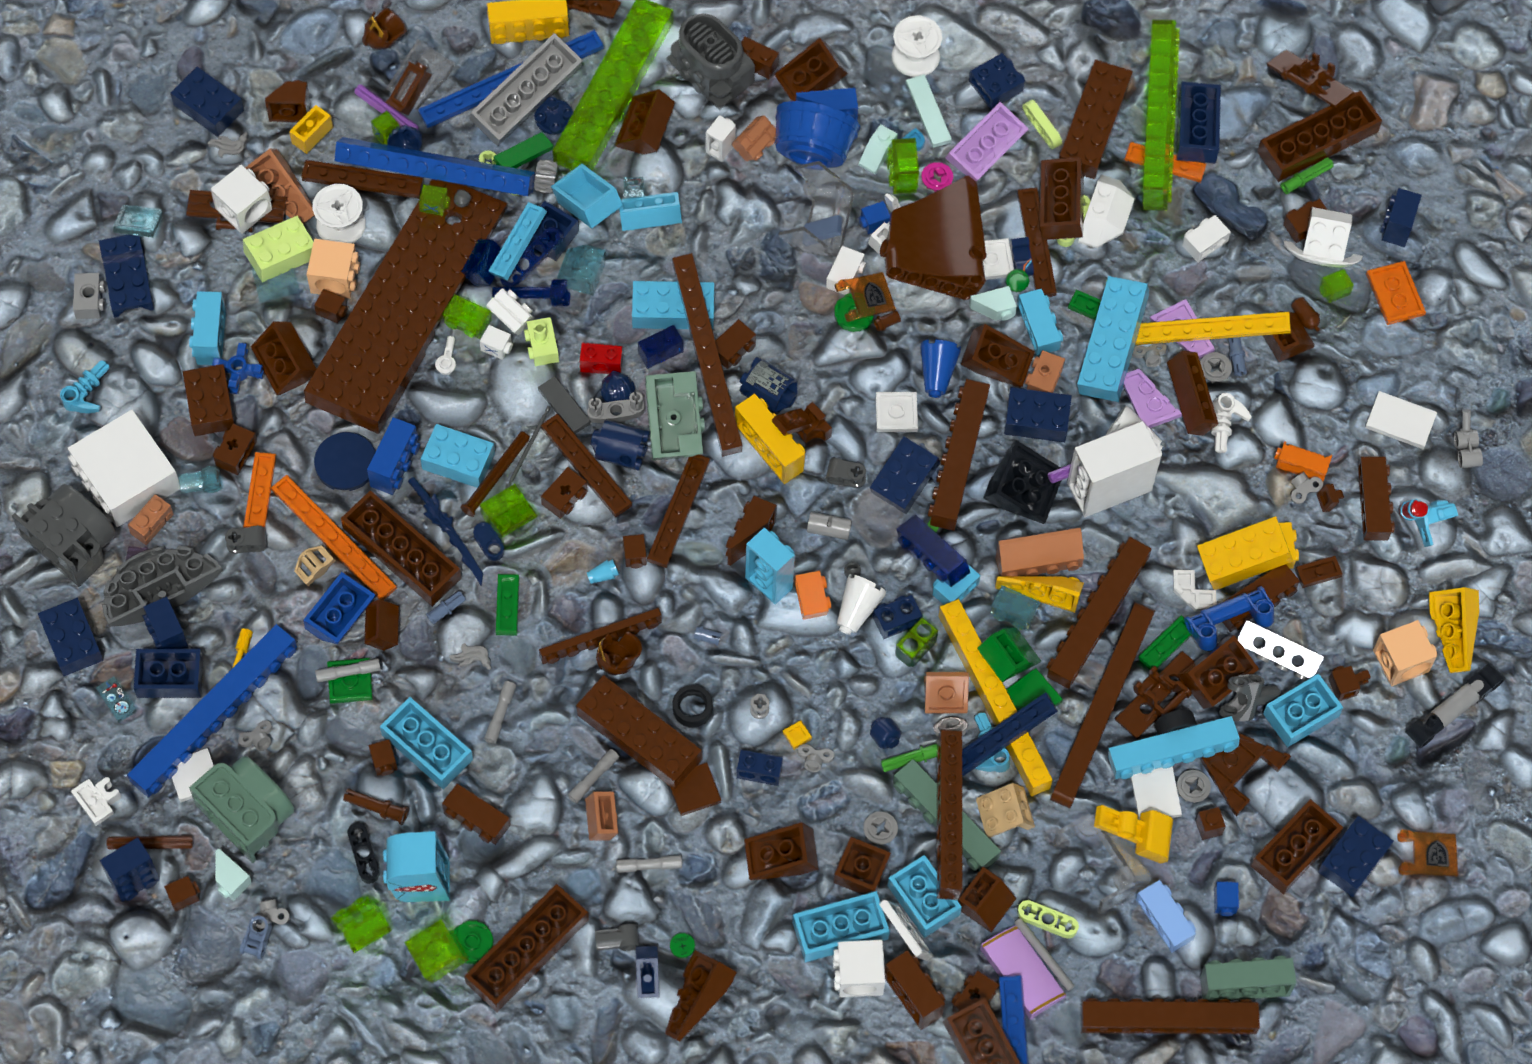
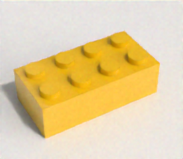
(527, 20)
(778, 451)
(1245, 553)

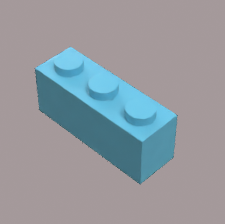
(650, 211)
(1039, 321)

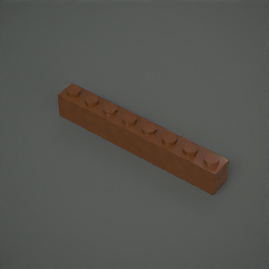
(959, 456)
(1098, 613)
(1169, 1017)

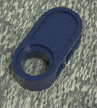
(487, 537)

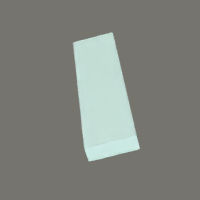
(928, 111)

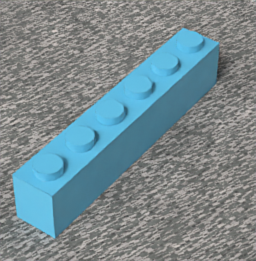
(1173, 748)

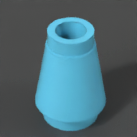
(603, 572)

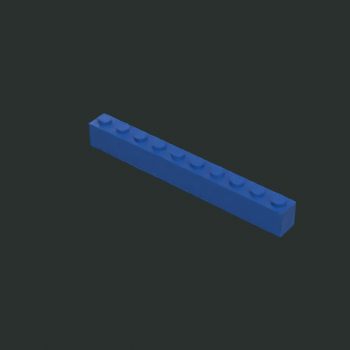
(434, 166)
(212, 711)

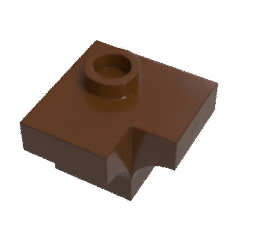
(820, 427)

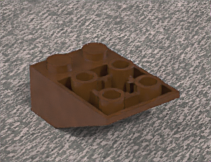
(757, 515)

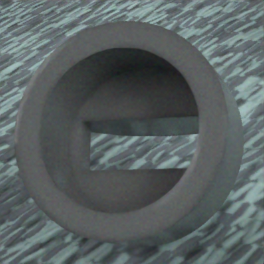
(462, 198)
(854, 571)

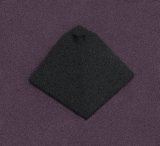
(1023, 484)

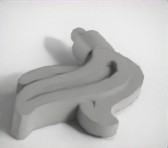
(227, 146)
(471, 654)

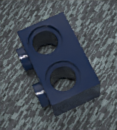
(900, 620)
(759, 767)

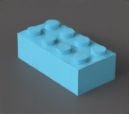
(660, 305)
(770, 565)
(426, 743)
(843, 921)

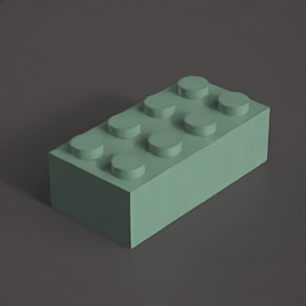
(1248, 979)

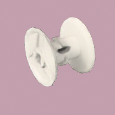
(916, 46)
(339, 213)

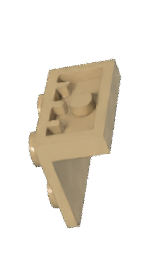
(1005, 810)

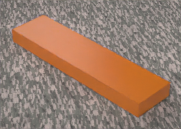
(1185, 169)
(260, 489)

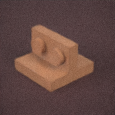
(946, 692)

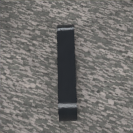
(361, 868)

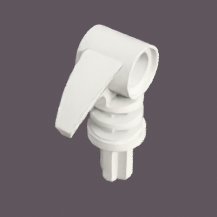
(1224, 416)

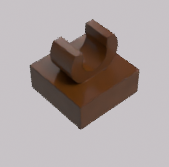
(1329, 497)

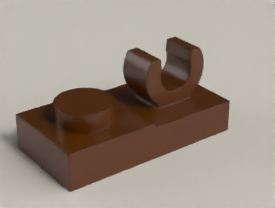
(792, 421)

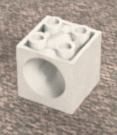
(241, 198)
(859, 968)

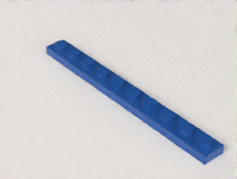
(476, 93)

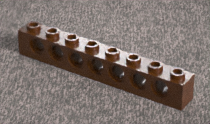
(949, 815)

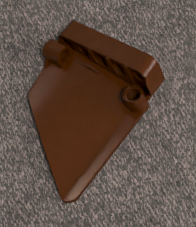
(939, 242)

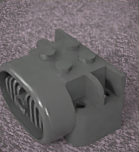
(712, 59)
(67, 532)

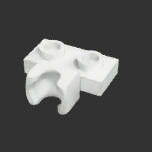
(96, 800)

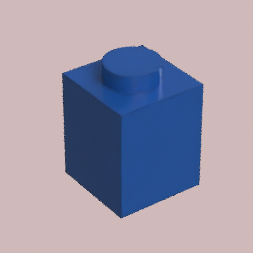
(874, 216)
(1226, 898)

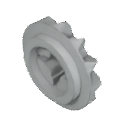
(1214, 359)
(951, 723)
(1189, 777)
(877, 819)

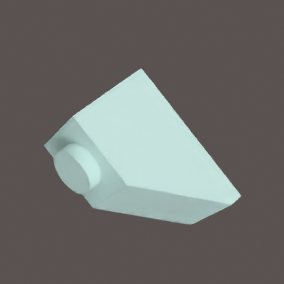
(876, 149)
(995, 304)
(229, 876)

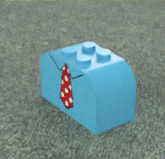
(417, 867)

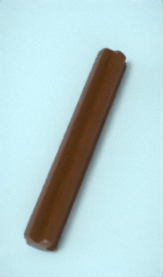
(152, 842)

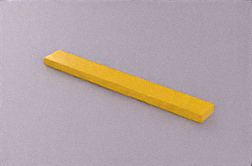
(1214, 328)

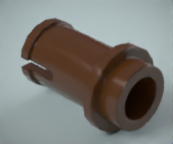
(885, 321)

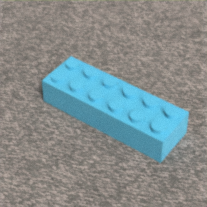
(1113, 339)

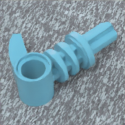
(80, 389)
(991, 765)

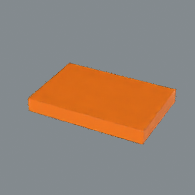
(1395, 293)

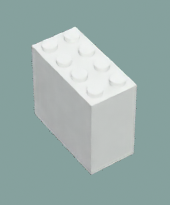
(122, 468)
(1114, 468)

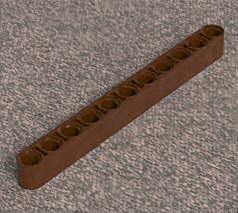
(1102, 705)

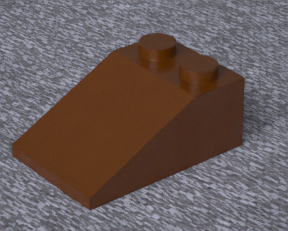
(811, 70)
(997, 356)
(781, 852)

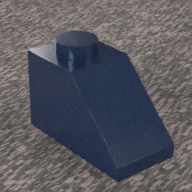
(647, 972)

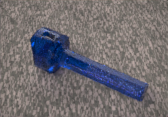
(555, 292)

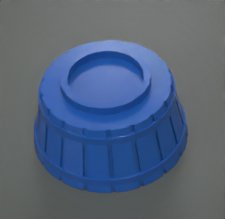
(814, 133)

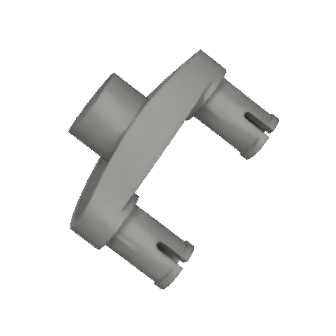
(629, 409)

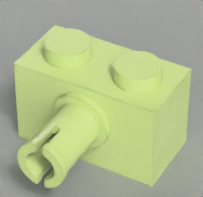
(542, 341)

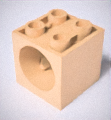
(333, 267)
(1405, 652)

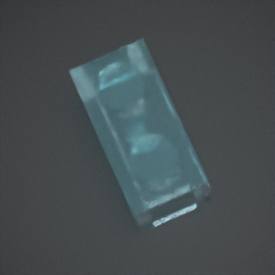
(1014, 608)

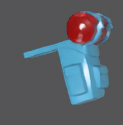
(1427, 514)

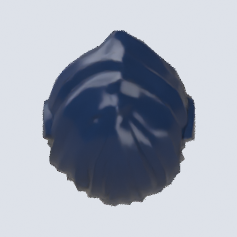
(405, 137)
(616, 387)

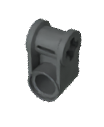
(844, 473)
(248, 539)

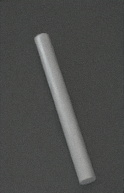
(1044, 954)

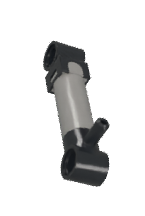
(1472, 692)

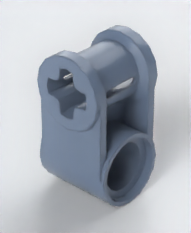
(256, 938)

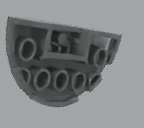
(153, 576)

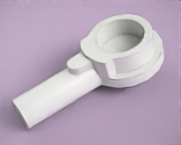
(446, 364)

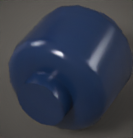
(885, 733)

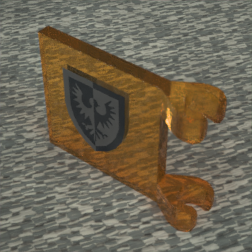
(869, 294)
(1432, 853)

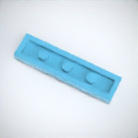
(517, 241)

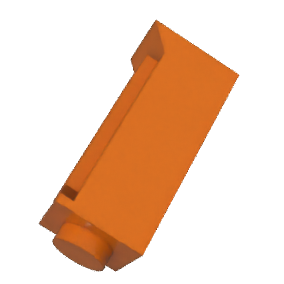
(1300, 460)

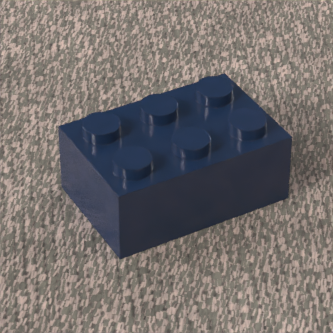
(207, 101)
(1037, 414)
(905, 475)
(70, 637)
(168, 673)
(1355, 856)
(130, 870)

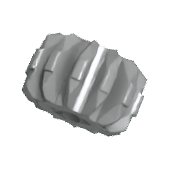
(545, 176)

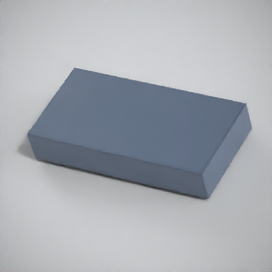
(826, 227)

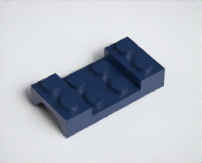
(126, 273)

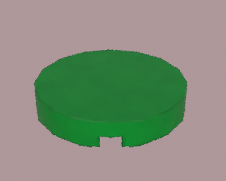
(842, 307)
(474, 939)

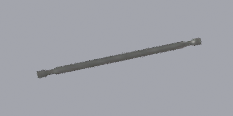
(528, 447)

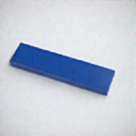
(1014, 1015)

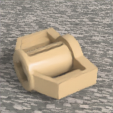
(319, 570)

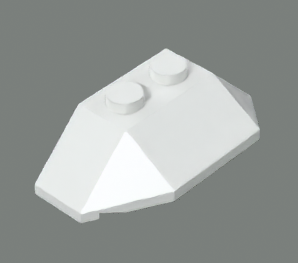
(1106, 212)

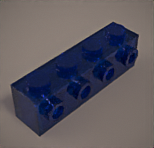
(932, 551)

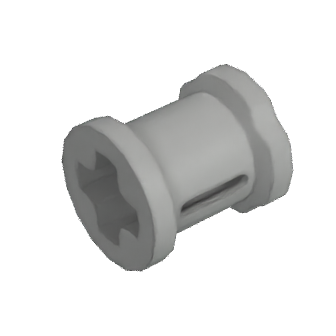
(755, 701)

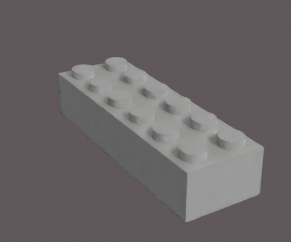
(525, 89)

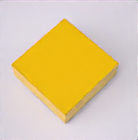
(797, 735)

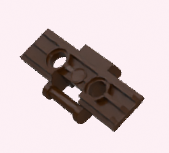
(1311, 77)
(200, 206)
(1153, 693)

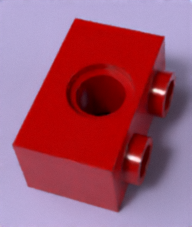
(600, 358)

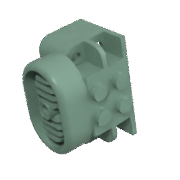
(678, 397)
(242, 804)

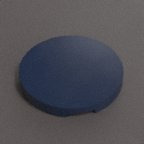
(343, 461)

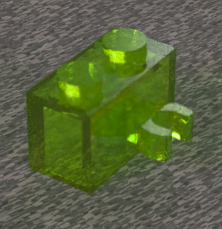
(467, 317)

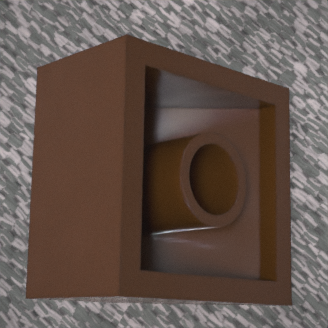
(288, 102)

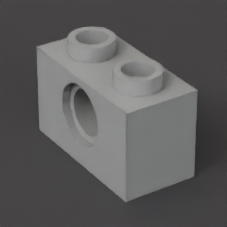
(85, 285)

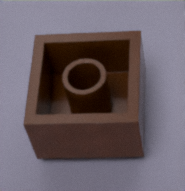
(861, 867)

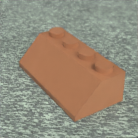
(1040, 553)

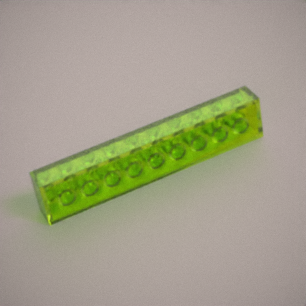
(613, 85)
(1161, 115)

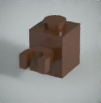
(1347, 683)

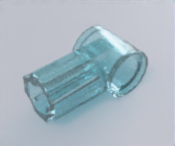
(207, 480)

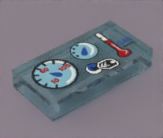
(633, 186)
(116, 699)

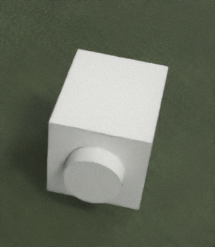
(496, 342)

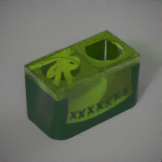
(913, 658)

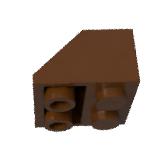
(1290, 344)
(986, 899)

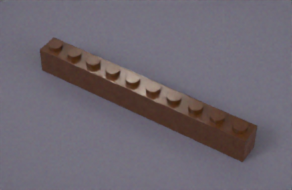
(707, 355)

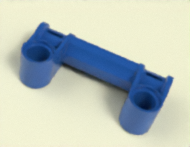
(1202, 625)

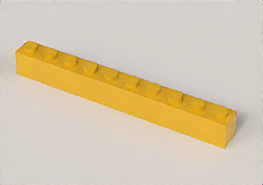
(993, 695)

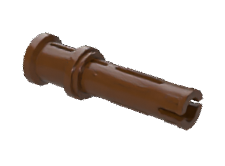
(385, 809)

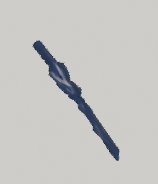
(432, 506)

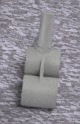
(1466, 443)

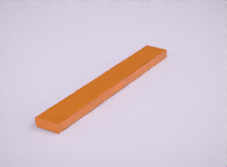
(333, 538)

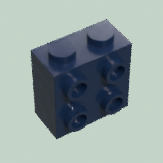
(997, 80)

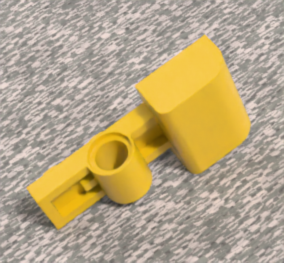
(1149, 833)

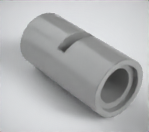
(829, 526)

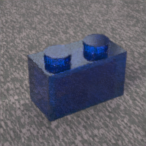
(480, 261)
(660, 346)

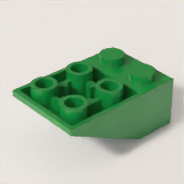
(1008, 653)

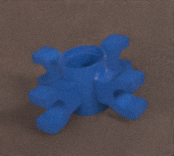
(239, 360)

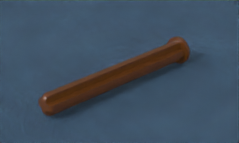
(495, 474)

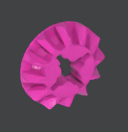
(941, 170)

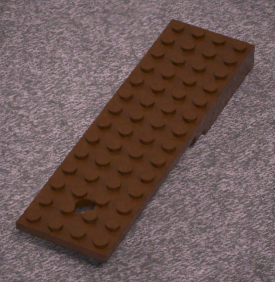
(400, 311)

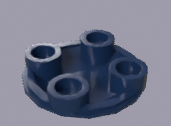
(553, 116)

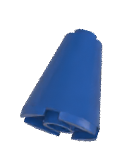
(938, 365)

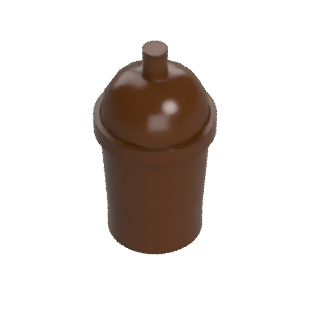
(1307, 315)

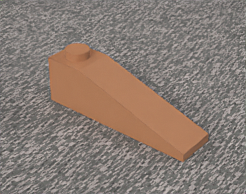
(281, 181)

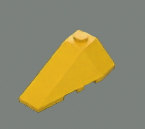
(1051, 590)
(1456, 620)

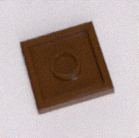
(696, 791)

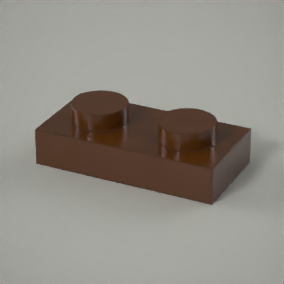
(1318, 571)

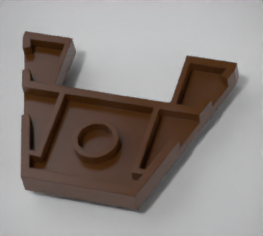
(1230, 767)

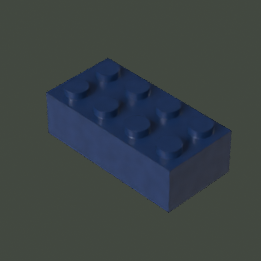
(1198, 122)

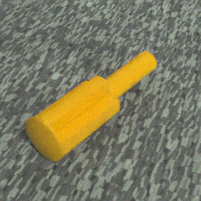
(242, 644)

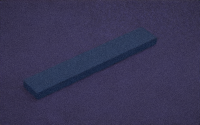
(1007, 732)

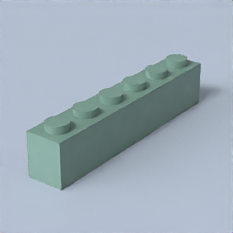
(922, 794)

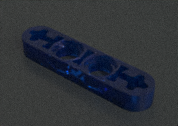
(535, 260)

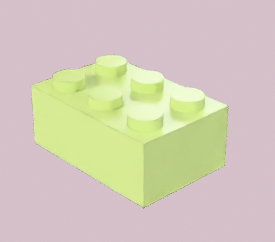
(278, 248)

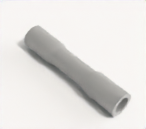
(336, 672)
(496, 724)
(602, 766)
(634, 865)

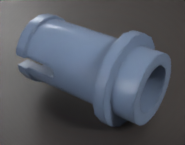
(707, 635)

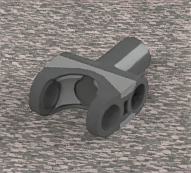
(1249, 695)

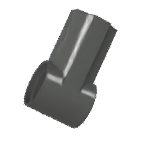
(623, 938)

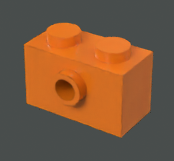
(812, 595)

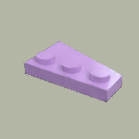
(1183, 311)
(1148, 401)

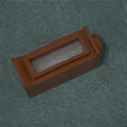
(409, 87)

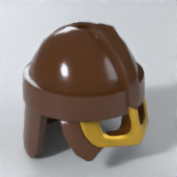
(383, 30)
(620, 655)

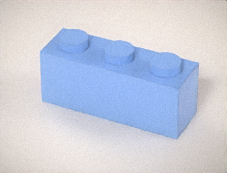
(1166, 915)

